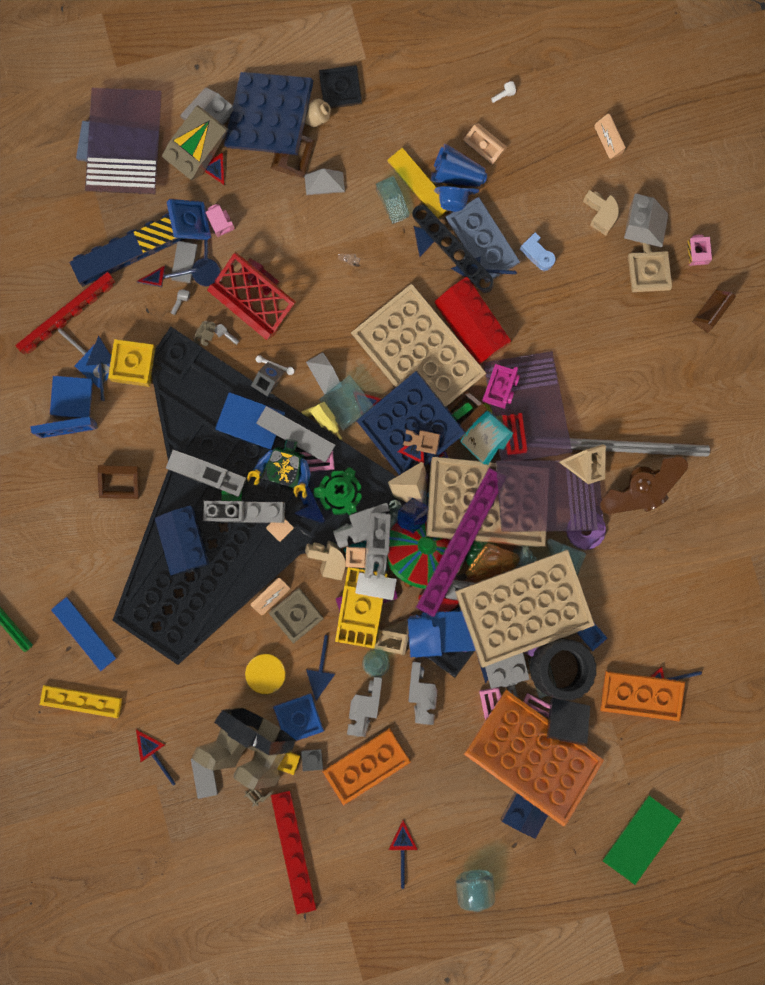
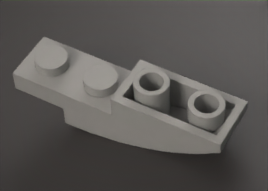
(206, 473)
(244, 512)

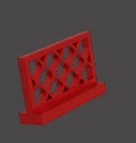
(240, 307)

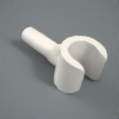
(509, 91)

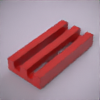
(512, 417)

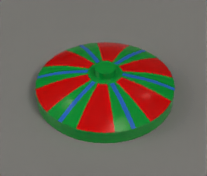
(415, 555)

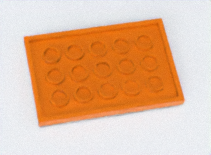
(538, 768)

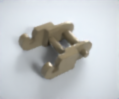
(204, 332)
(262, 798)

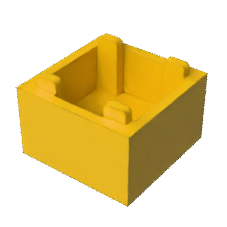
(131, 363)

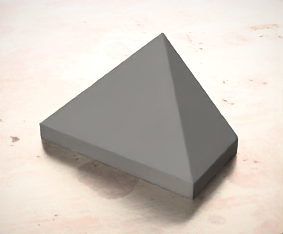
(324, 182)
(323, 372)

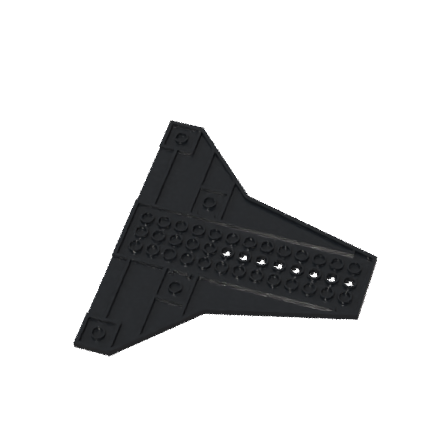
(190, 399)

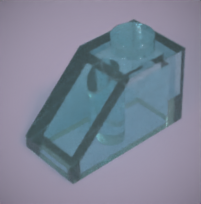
(392, 199)
(576, 556)

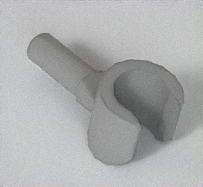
(182, 295)
(220, 330)

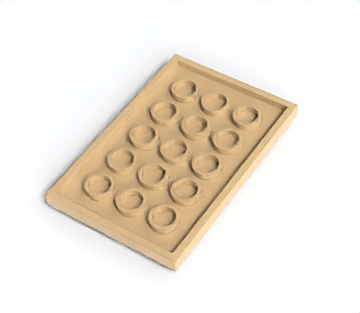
(412, 338)
(450, 493)
(524, 608)

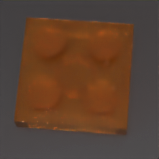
(492, 562)

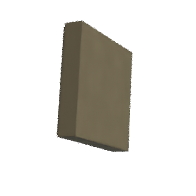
(296, 615)

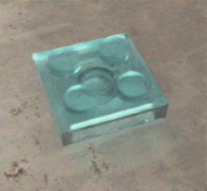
(347, 402)

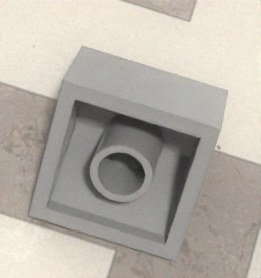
(211, 103)
(646, 221)

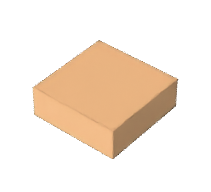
(280, 530)
(355, 557)

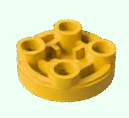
(265, 674)

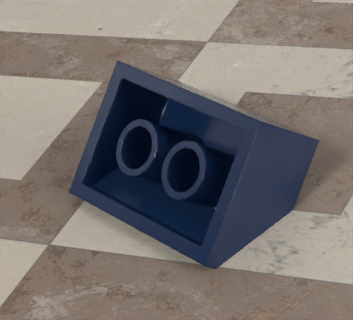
(181, 540)
(523, 816)

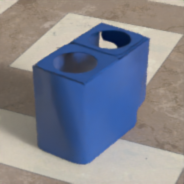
(423, 637)

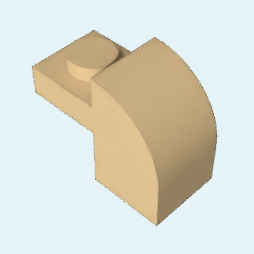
(606, 210)
(332, 559)

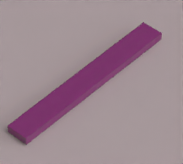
(459, 544)

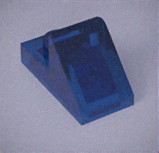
(312, 512)

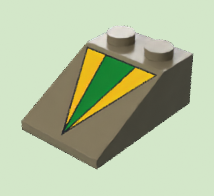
(195, 143)

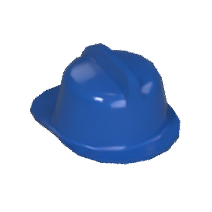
(454, 198)

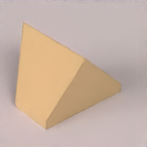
(588, 464)
(411, 484)
(393, 638)

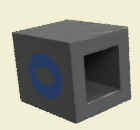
(267, 378)

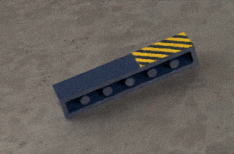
(124, 251)

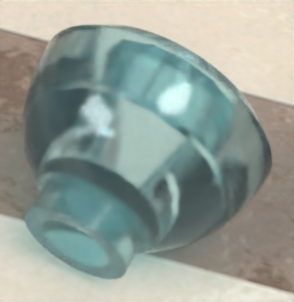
(525, 554)
(376, 663)

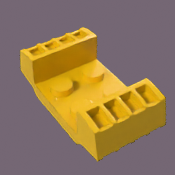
(358, 614)

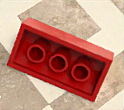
(472, 321)

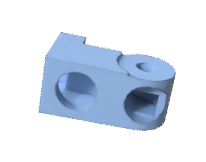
(537, 254)

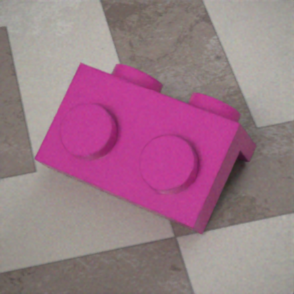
(500, 386)

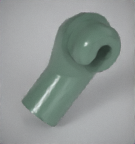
(394, 506)

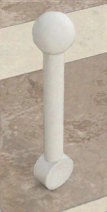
(290, 371)

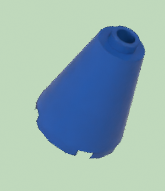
(457, 169)

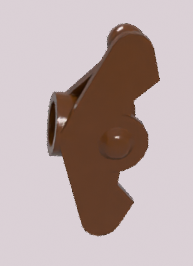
(647, 487)

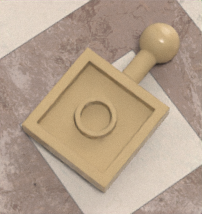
(649, 270)

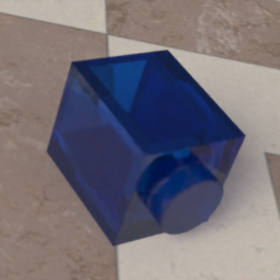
(412, 515)

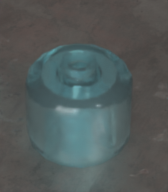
(475, 890)

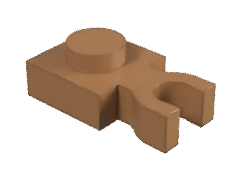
(425, 441)

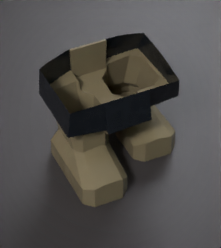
(235, 736)

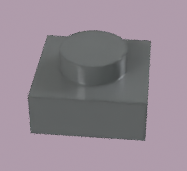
(312, 760)

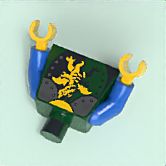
(284, 467)

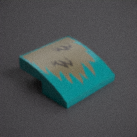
(486, 437)

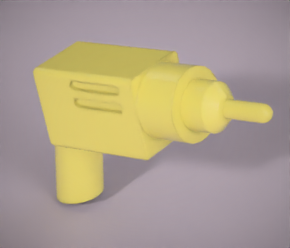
(324, 417)

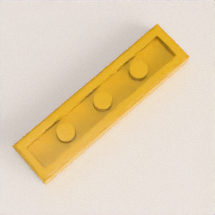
(417, 181)
(80, 701)

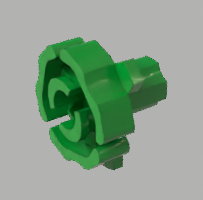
(339, 500)

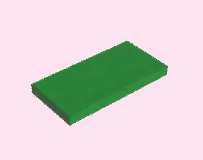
(641, 839)

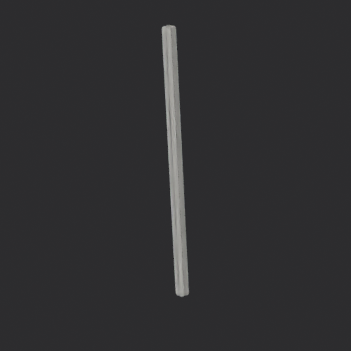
(642, 447)

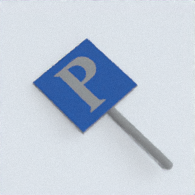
(89, 371)

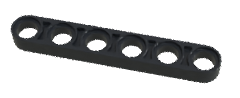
(453, 248)

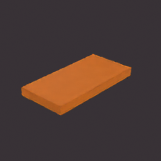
(642, 696)
(366, 766)

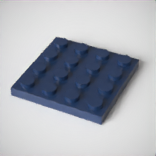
(269, 113)
(411, 408)

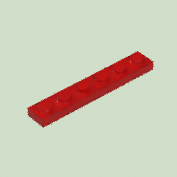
(60, 318)
(293, 852)

